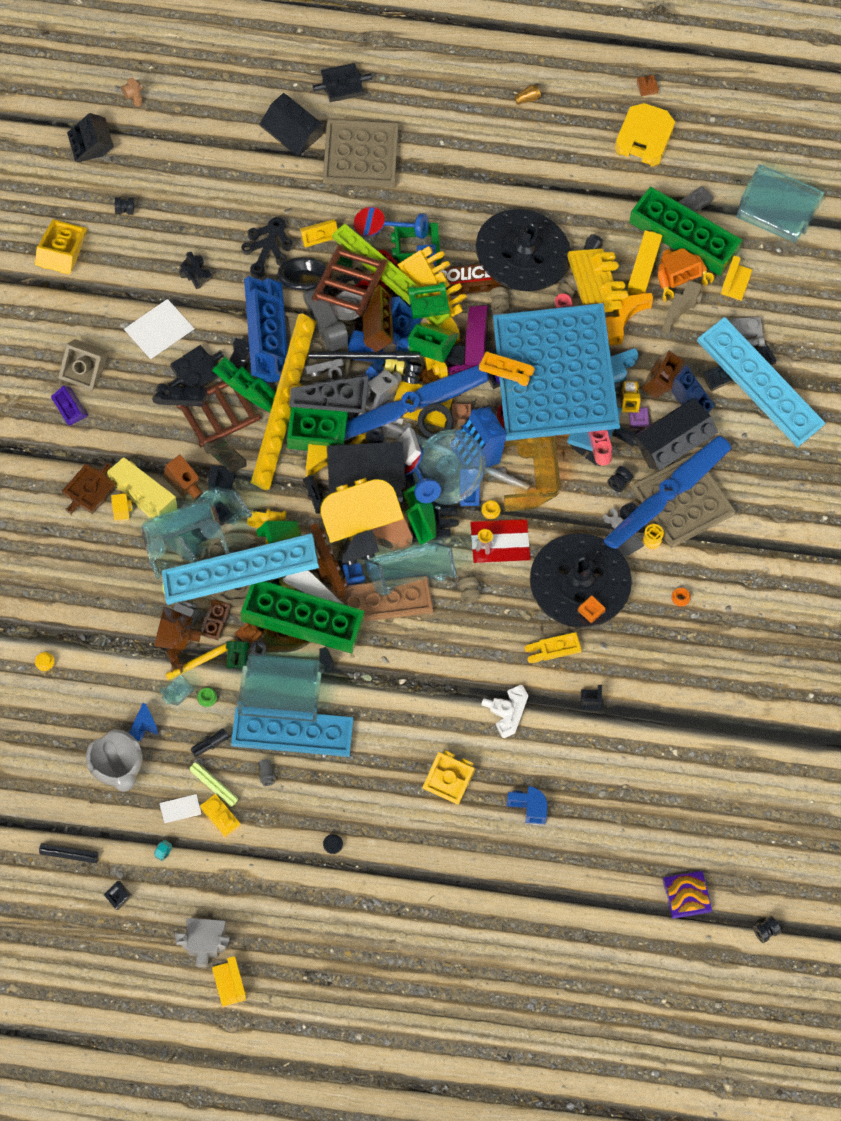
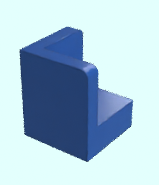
(352, 574)

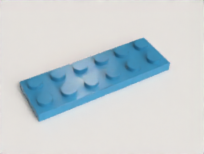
(327, 736)

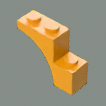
(630, 307)

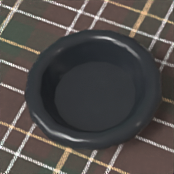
(301, 273)

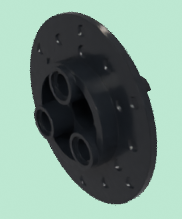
(522, 250)
(576, 554)

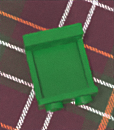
(278, 530)

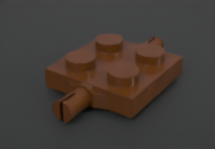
(89, 488)

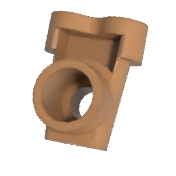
(132, 90)

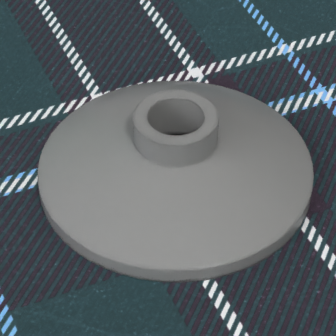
(344, 313)

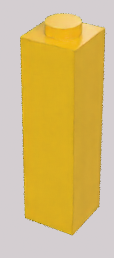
(644, 263)

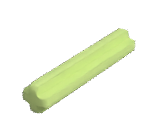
(214, 784)

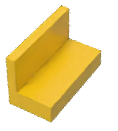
(736, 280)
(229, 982)

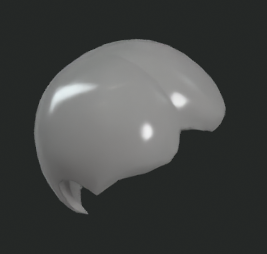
(115, 759)

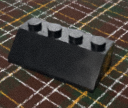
(675, 434)

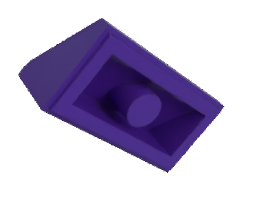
(69, 405)

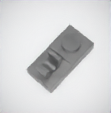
(315, 370)

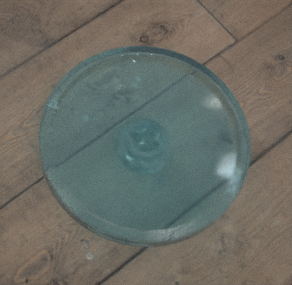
(454, 462)

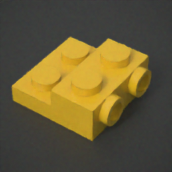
(449, 777)

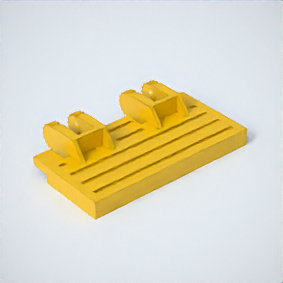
(423, 273)
(593, 281)

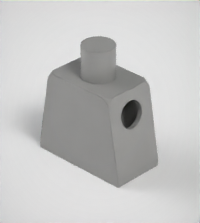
(381, 389)

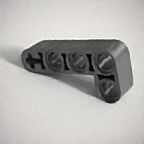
(331, 331)

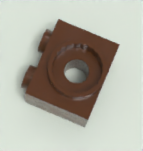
(662, 374)

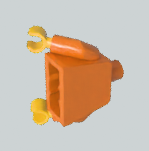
(680, 267)

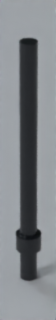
(400, 355)

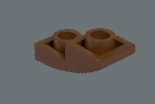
(215, 620)

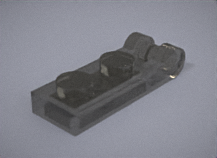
(225, 454)

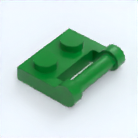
(430, 305)

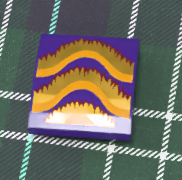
(687, 894)

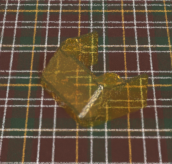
(546, 471)

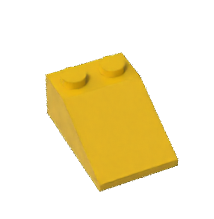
(60, 246)

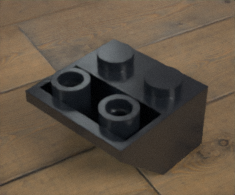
(90, 138)
(358, 546)

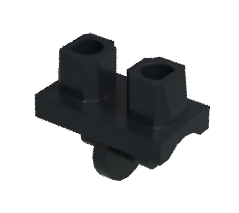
(192, 270)

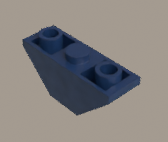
(687, 387)

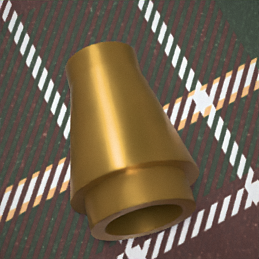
(528, 94)

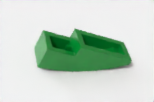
(421, 517)

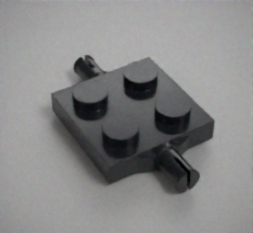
(342, 82)
(195, 368)

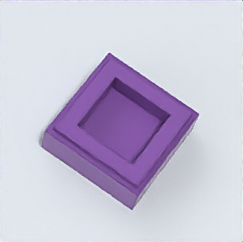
(639, 419)

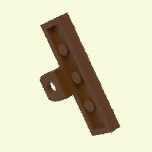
(327, 564)

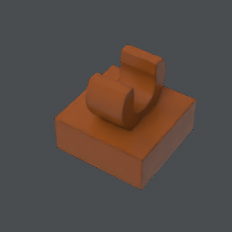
(647, 85)
(248, 633)

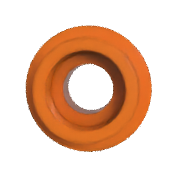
(680, 592)

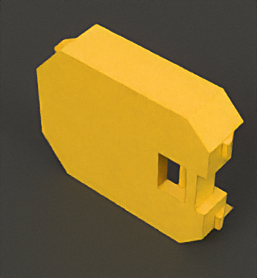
(648, 127)

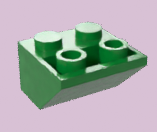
(432, 341)

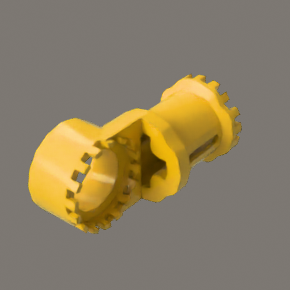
(259, 518)

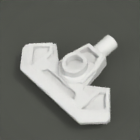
(509, 710)

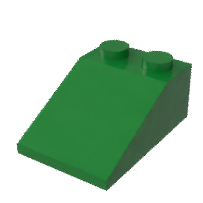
(315, 428)

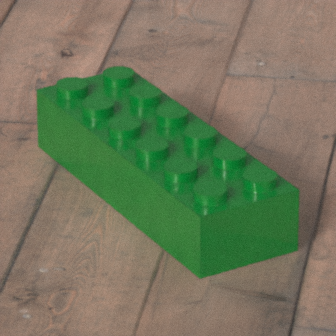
(685, 230)
(302, 616)

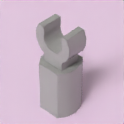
(615, 520)

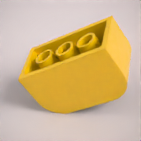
(359, 508)

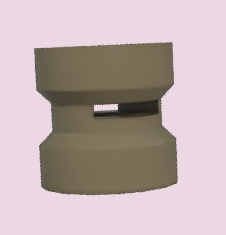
(568, 286)
(499, 299)
(469, 589)

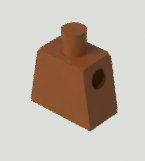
(182, 477)

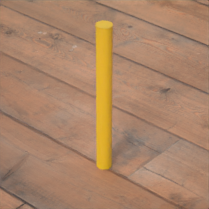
(198, 661)

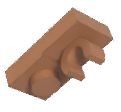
(460, 414)

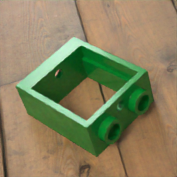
(407, 232)

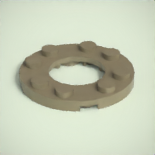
(236, 541)

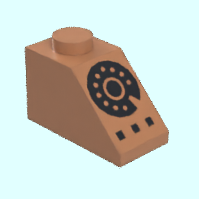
(394, 535)

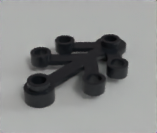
(267, 245)

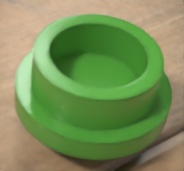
(207, 697)

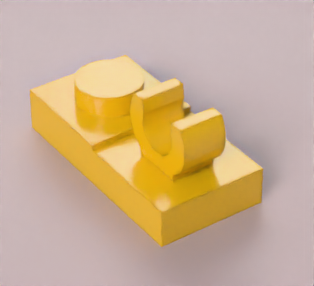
(318, 233)
(220, 815)

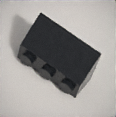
(291, 124)

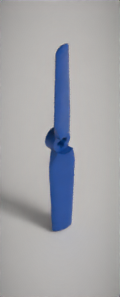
(431, 393)
(680, 481)

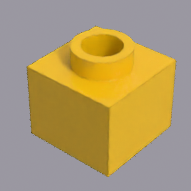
(121, 506)

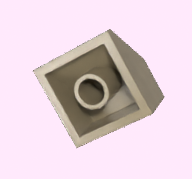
(82, 364)

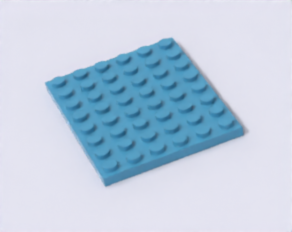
(571, 376)

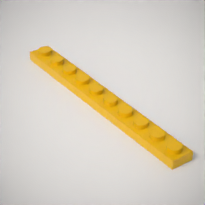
(280, 409)

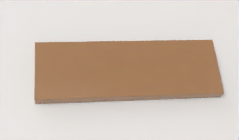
(404, 600)

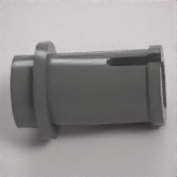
(267, 777)

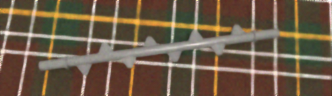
(499, 473)

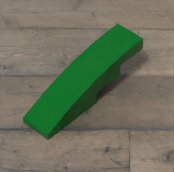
(241, 381)

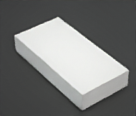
(410, 446)

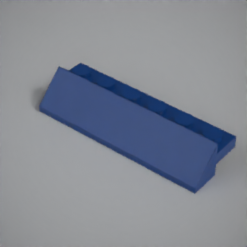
(266, 328)

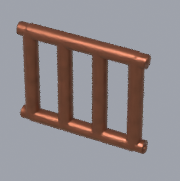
(333, 266)
(220, 433)

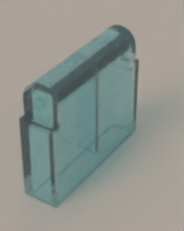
(779, 204)
(280, 688)

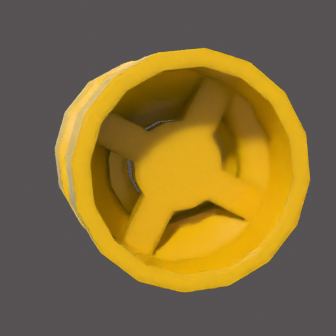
(650, 539)

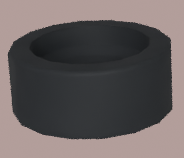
(428, 409)

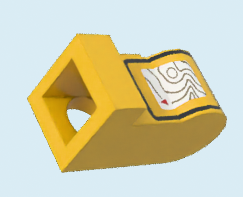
(630, 394)

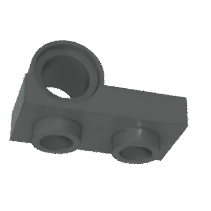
(189, 609)

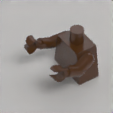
(175, 634)

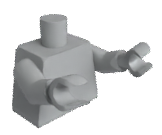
(203, 939)

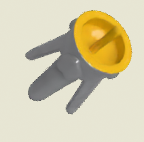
(484, 538)

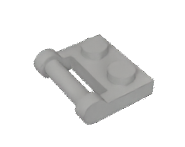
(750, 328)

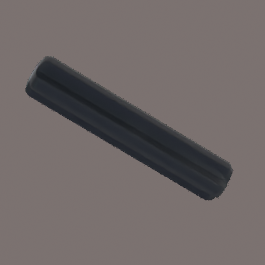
(68, 853)

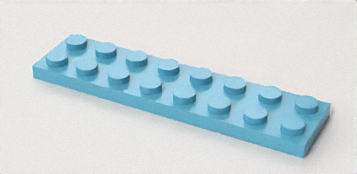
(761, 382)
(239, 569)

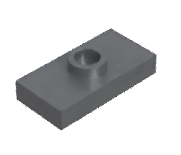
(697, 199)

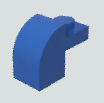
(534, 803)

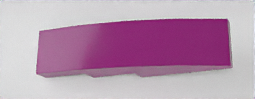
(476, 335)

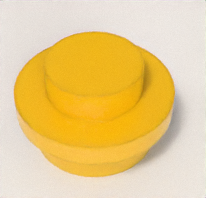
(490, 509)
(44, 661)

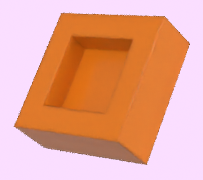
(591, 609)

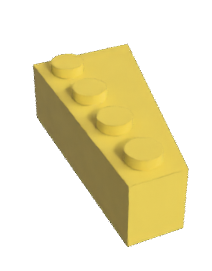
(141, 489)

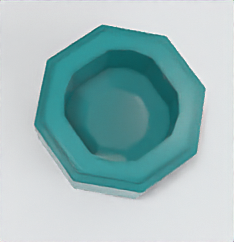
(162, 850)

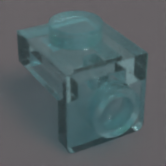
(177, 691)

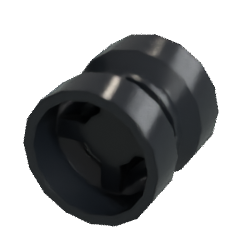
(124, 205)
(412, 372)
(620, 479)
(767, 929)

